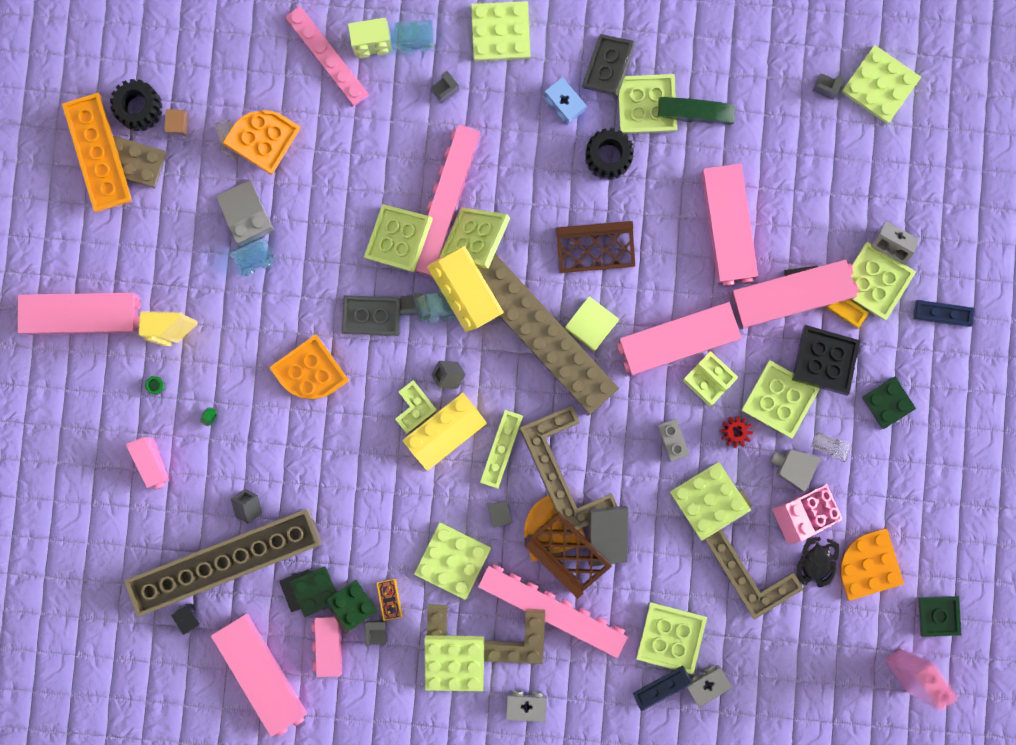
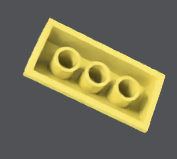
(465, 289)
(164, 327)
(444, 431)

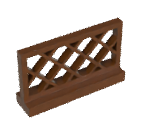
(593, 230)
(558, 568)

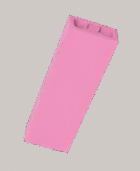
(729, 224)
(795, 293)
(78, 313)
(679, 339)
(259, 675)
(921, 679)

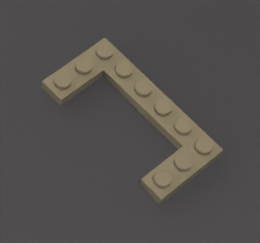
(535, 439)
(756, 601)
(500, 651)

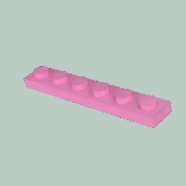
(327, 56)

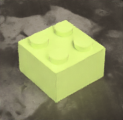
(370, 37)

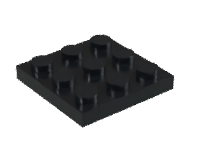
(826, 360)

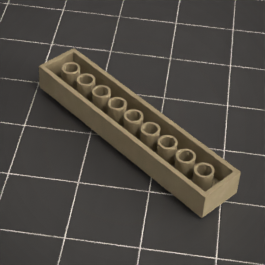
(547, 338)
(223, 562)

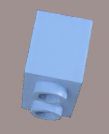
(564, 91)

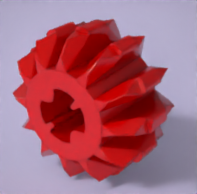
(742, 430)

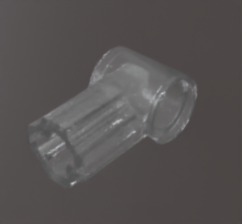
(223, 128)
(836, 448)

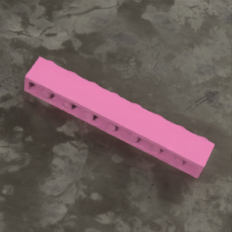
(448, 193)
(556, 612)

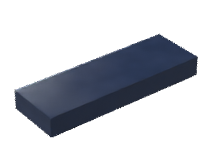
(943, 313)
(662, 688)

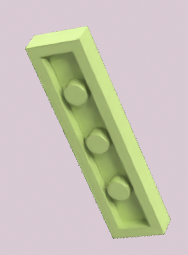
(501, 449)

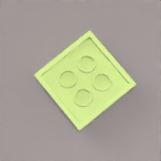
(500, 31)
(881, 84)
(639, 103)
(478, 232)
(398, 238)
(879, 281)
(779, 400)
(710, 501)
(452, 561)
(671, 637)
(454, 663)

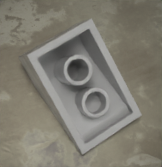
(245, 213)

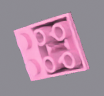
(807, 514)

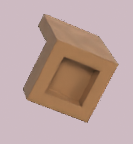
(176, 121)

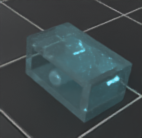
(414, 35)
(433, 307)

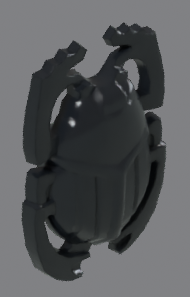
(818, 562)

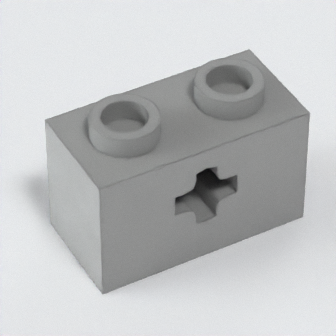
(895, 242)
(672, 440)
(718, 685)
(536, 712)

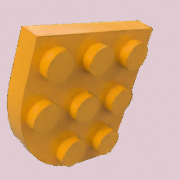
(262, 138)
(310, 371)
(538, 516)
(869, 565)

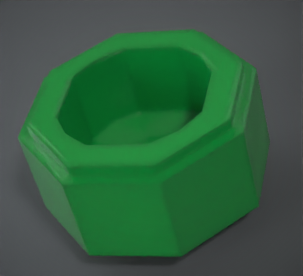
(154, 385)
(208, 416)

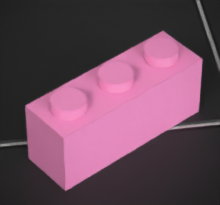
(327, 646)

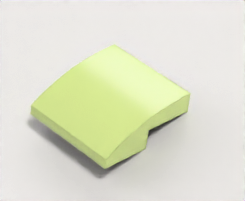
(591, 323)
(710, 379)

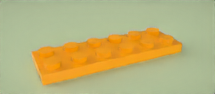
(97, 152)

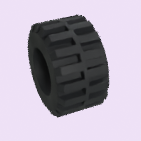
(125, 94)
(615, 139)

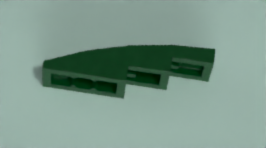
(696, 110)

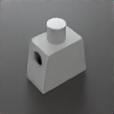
(796, 467)

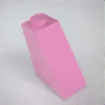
(148, 462)

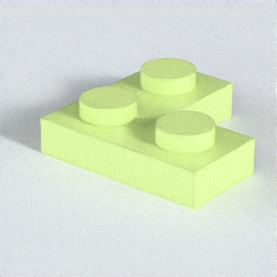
(419, 408)

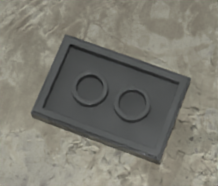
(609, 64)
(371, 315)
(609, 533)

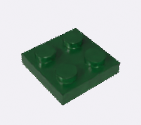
(888, 402)
(313, 590)
(350, 606)
(939, 616)

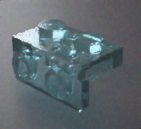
(252, 256)

